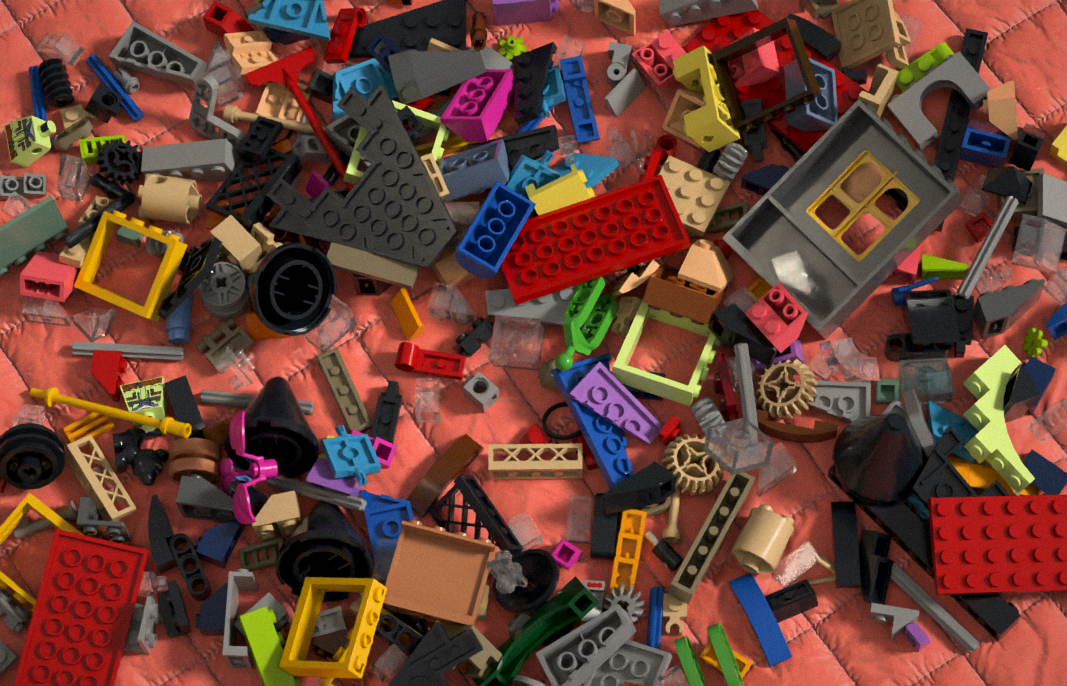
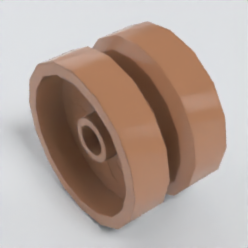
(194, 457)

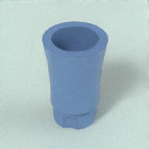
(179, 322)

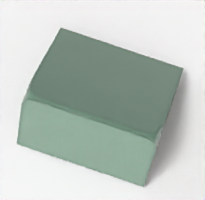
(129, 236)
(886, 390)

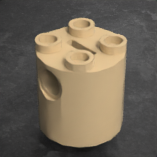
(169, 199)
(762, 540)

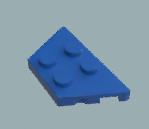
(385, 516)

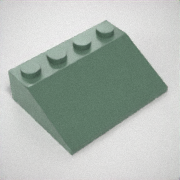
(30, 233)

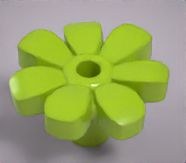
(512, 47)
(1034, 342)

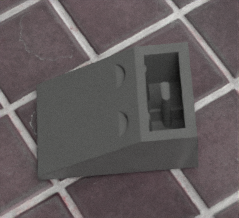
(1000, 310)

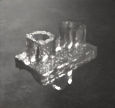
(242, 375)
(506, 572)

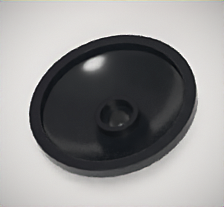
(542, 576)

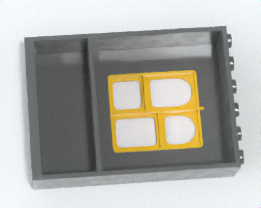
(787, 219)

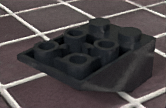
(930, 317)

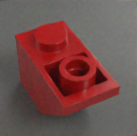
(224, 20)
(108, 371)

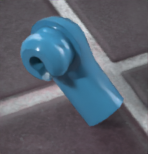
(922, 511)

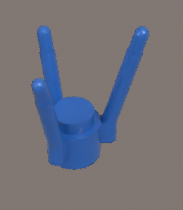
(898, 292)

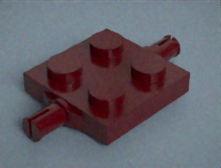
(723, 387)

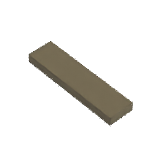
(372, 265)
(344, 391)

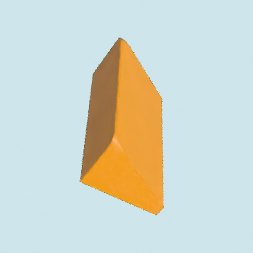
(407, 315)

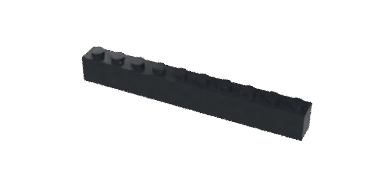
(915, 539)

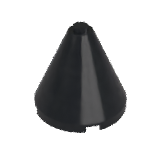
(292, 288)
(277, 431)
(878, 458)
(323, 548)

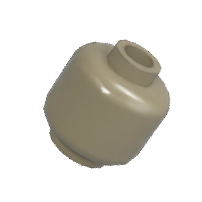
(546, 377)

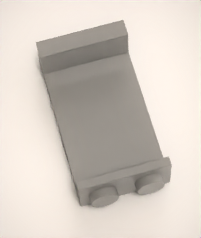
(237, 655)

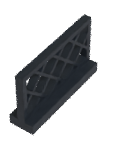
(259, 206)
(485, 513)

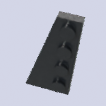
(530, 80)
(528, 143)

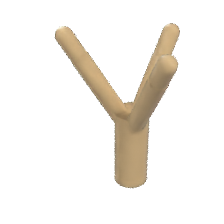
(828, 565)

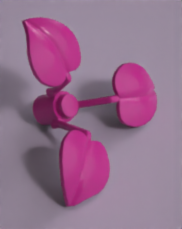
(260, 469)

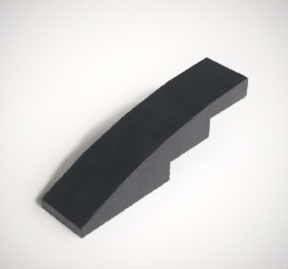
(845, 545)

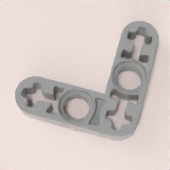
(202, 118)
(918, 421)

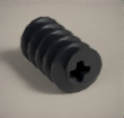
(56, 83)

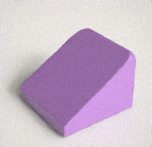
(916, 636)

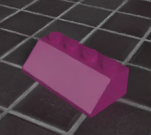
(480, 105)

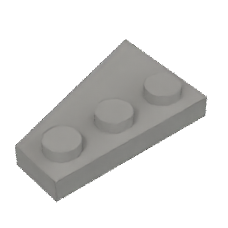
(842, 399)

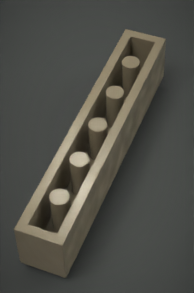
(711, 537)

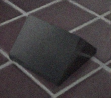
(1019, 395)

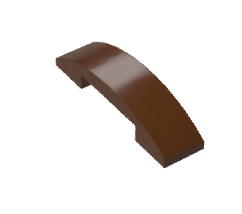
(821, 432)
(443, 473)

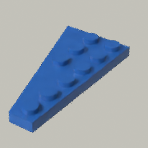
(602, 437)

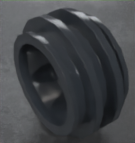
(31, 456)

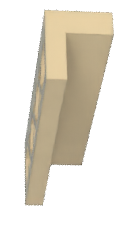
(535, 469)
(91, 484)

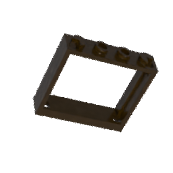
(747, 44)

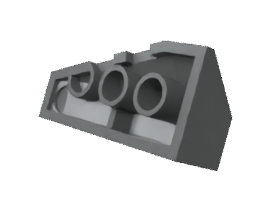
(429, 72)

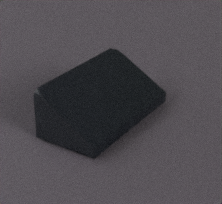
(792, 600)

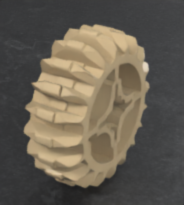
(793, 397)
(692, 476)

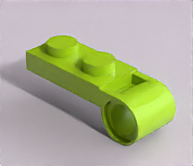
(920, 66)

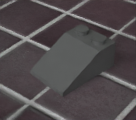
(204, 501)

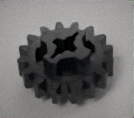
(120, 161)

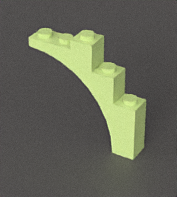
(987, 416)

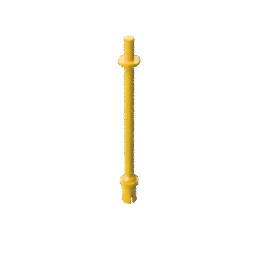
(167, 425)

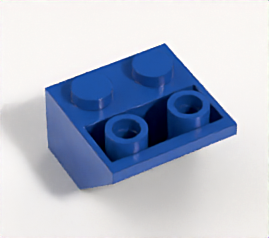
(984, 144)

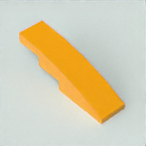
(628, 549)

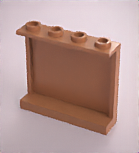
(438, 574)

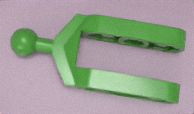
(576, 314)
(723, 652)

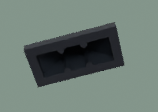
(1007, 182)

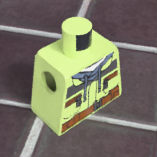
(28, 139)
(146, 398)

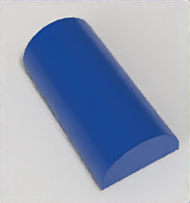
(493, 231)

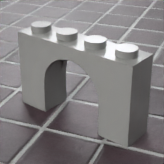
(953, 74)

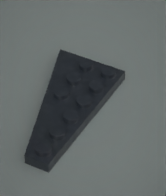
(416, 28)

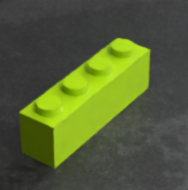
(266, 647)

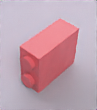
(48, 278)

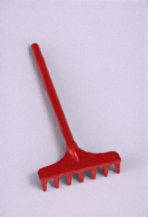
(285, 73)

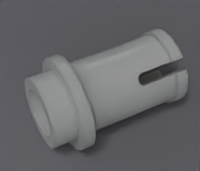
(130, 83)

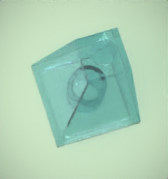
(928, 378)

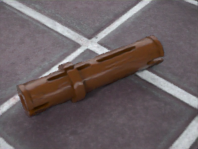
(478, 33)

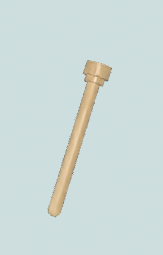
(234, 114)
(671, 532)

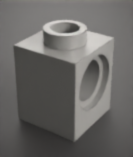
(485, 399)

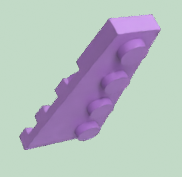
(612, 401)

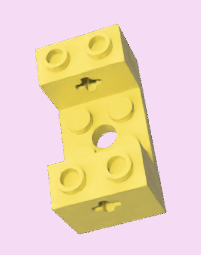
(712, 123)

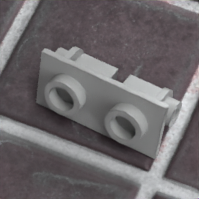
(16, 614)

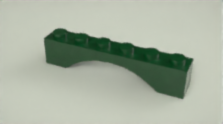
(562, 609)

